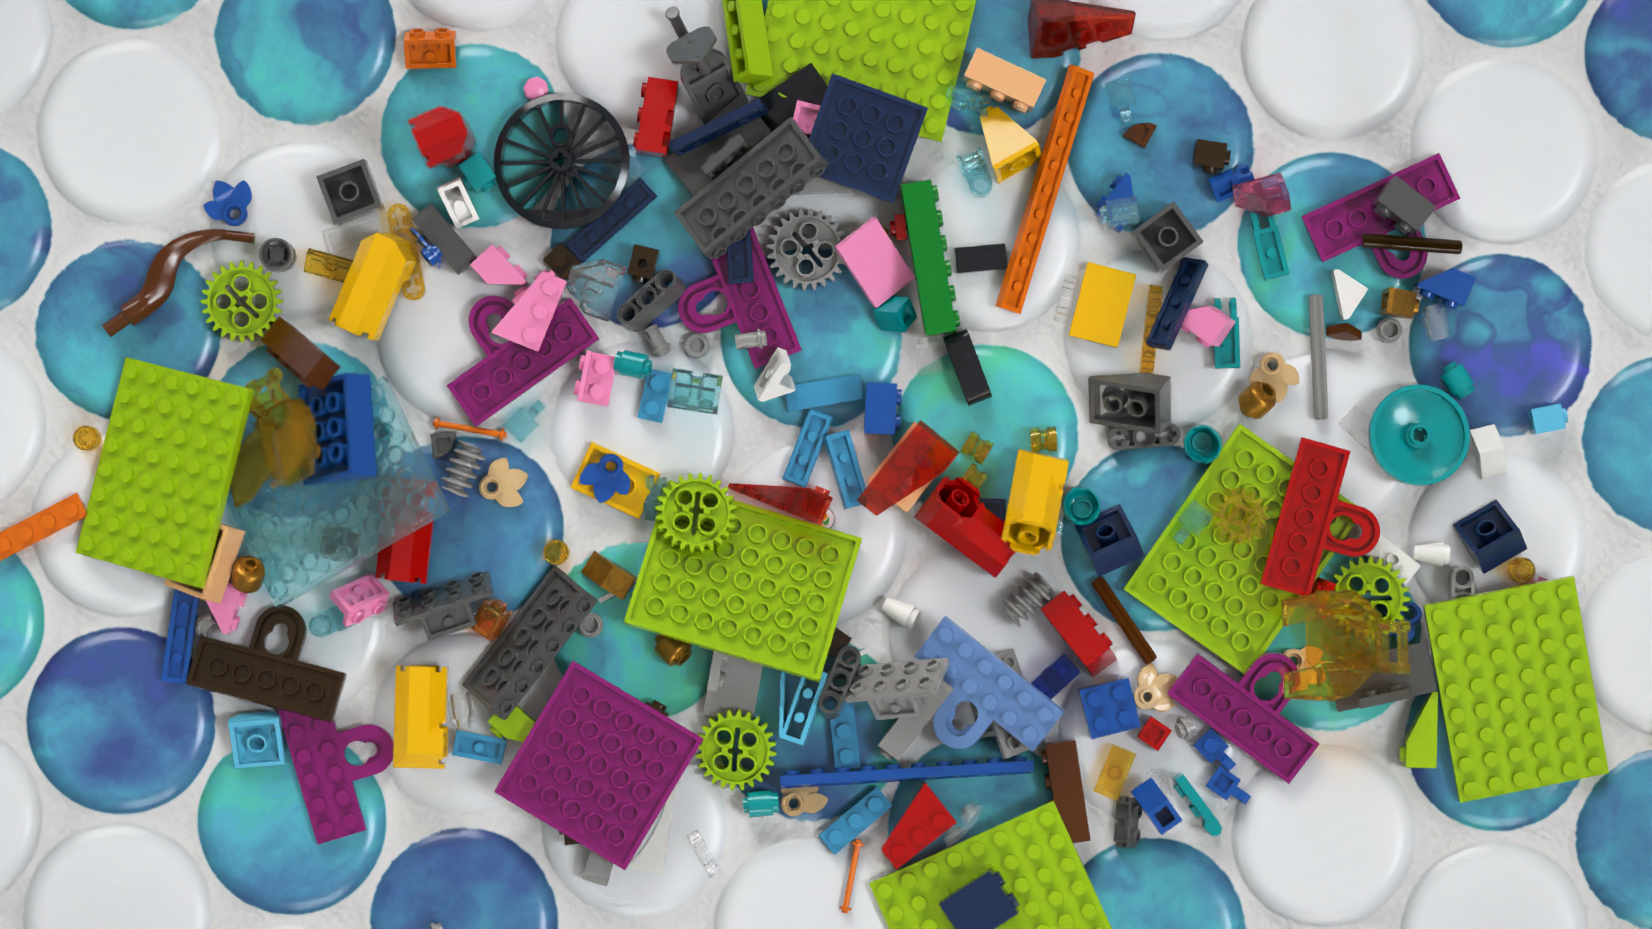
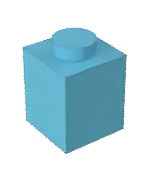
(1547, 418)

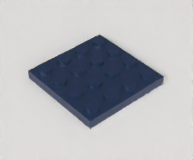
(866, 137)

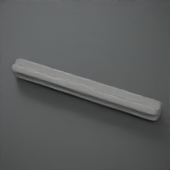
(1318, 357)

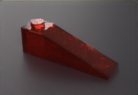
(1067, 25)
(911, 466)
(799, 501)

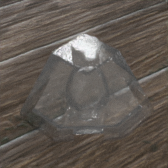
(596, 286)

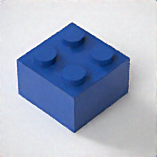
(881, 408)
(1109, 708)

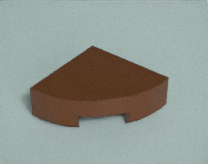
(1140, 133)
(1344, 332)

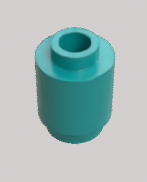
(632, 364)
(1457, 380)
(761, 803)

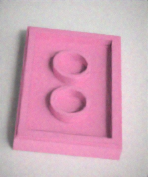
(874, 262)

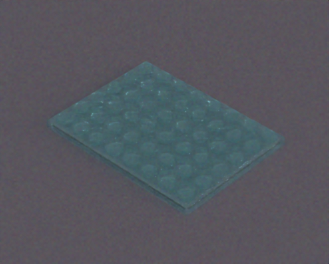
(327, 528)

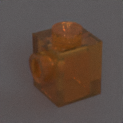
(491, 618)

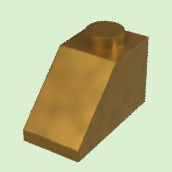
(1399, 303)
(609, 575)

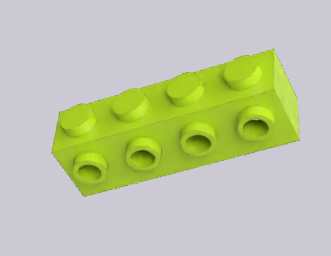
(747, 41)

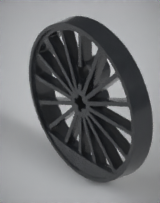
(561, 218)

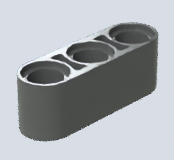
(445, 238)
(663, 298)
(839, 670)

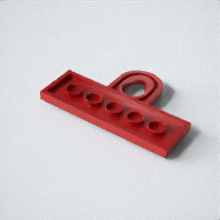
(1306, 519)

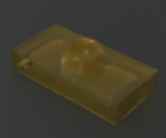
(327, 265)
(1114, 772)

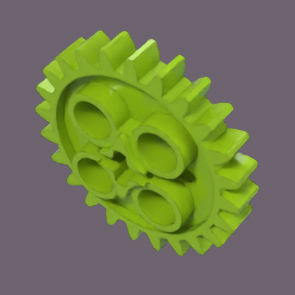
(226, 317)
(672, 511)
(1370, 573)
(758, 751)

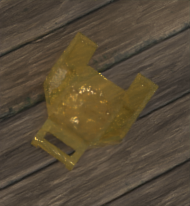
(279, 446)
(1343, 644)

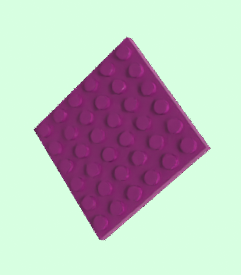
(598, 765)

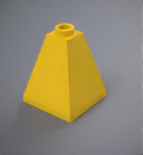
(1008, 144)

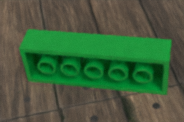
(928, 258)

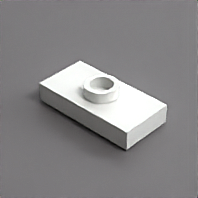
(1400, 560)

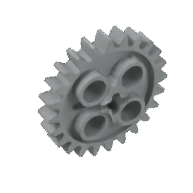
(790, 264)

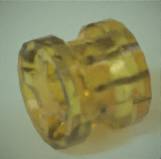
(82, 437)
(974, 476)
(552, 552)
(1526, 570)

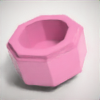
(535, 88)

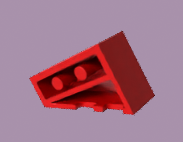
(656, 117)
(1079, 632)
(918, 827)

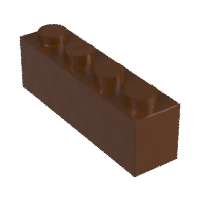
(299, 354)
(1067, 787)

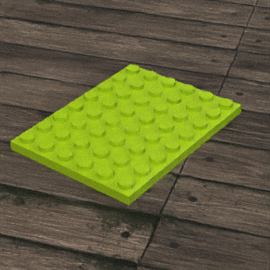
(884, 44)
(165, 472)
(1213, 583)
(757, 597)
(1516, 688)
(1030, 854)

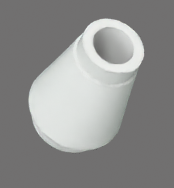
(1433, 553)
(901, 612)

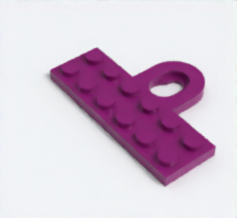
(1343, 222)
(749, 304)
(514, 368)
(1242, 716)
(328, 776)

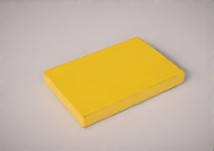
(1102, 304)
(634, 500)

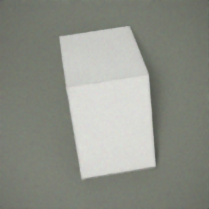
(1347, 293)
(1488, 451)

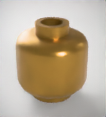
(1257, 400)
(247, 574)
(672, 651)

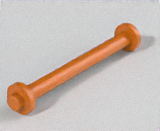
(437, 423)
(845, 908)

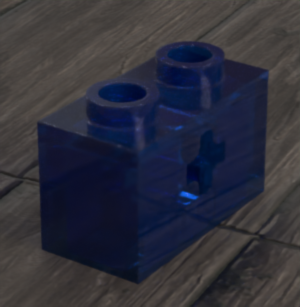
(1056, 676)

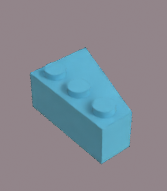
(798, 706)

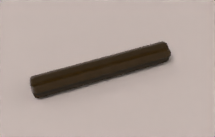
(1411, 243)

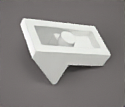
(458, 202)
(774, 378)

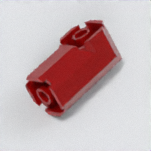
(443, 137)
(965, 524)
(408, 557)

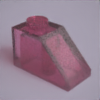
(1263, 195)

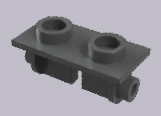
(1127, 834)

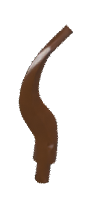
(162, 276)

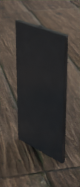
(803, 86)

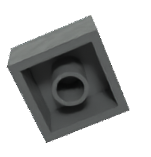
(350, 192)
(1402, 206)
(1167, 237)

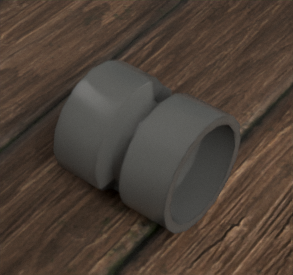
(277, 255)

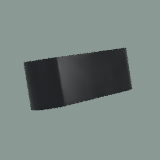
(967, 367)

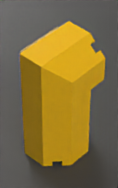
(373, 284)
(1034, 502)
(420, 716)

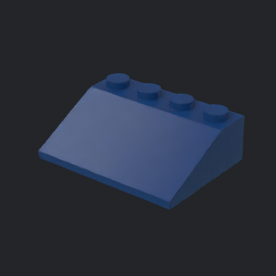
(342, 429)

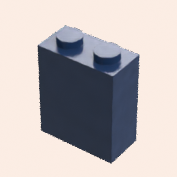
(981, 903)

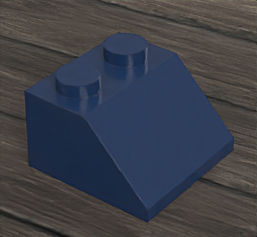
(1490, 536)
(1110, 541)

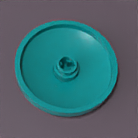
(1419, 435)

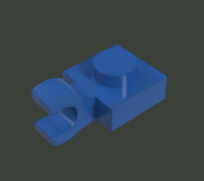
(1222, 183)
(1213, 747)
(1226, 784)

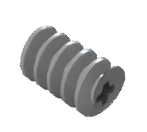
(463, 469)
(1028, 598)

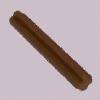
(1124, 620)

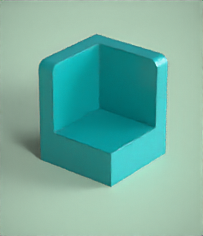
(895, 314)

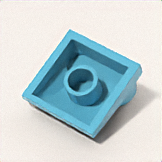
(257, 739)

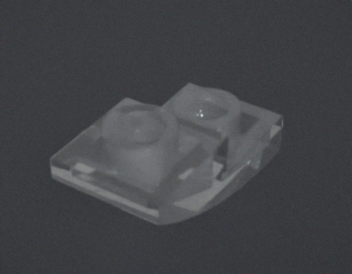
(969, 816)

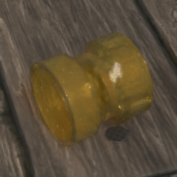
(1049, 439)
(981, 451)

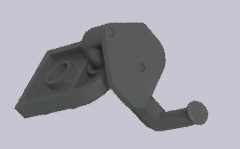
(712, 82)

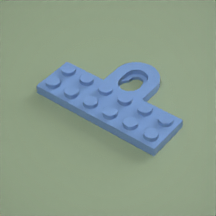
(991, 686)

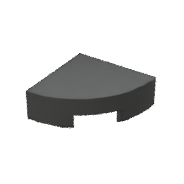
(442, 443)

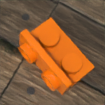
(430, 49)

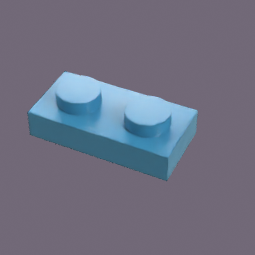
(655, 396)
(479, 747)

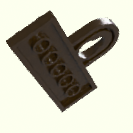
(265, 677)

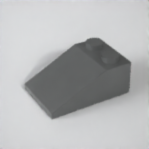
(1131, 401)

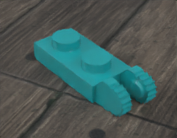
(1269, 248)
(1228, 353)
(1198, 806)

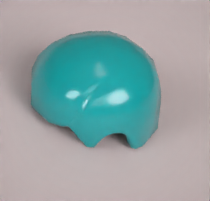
(1203, 443)
(1081, 506)

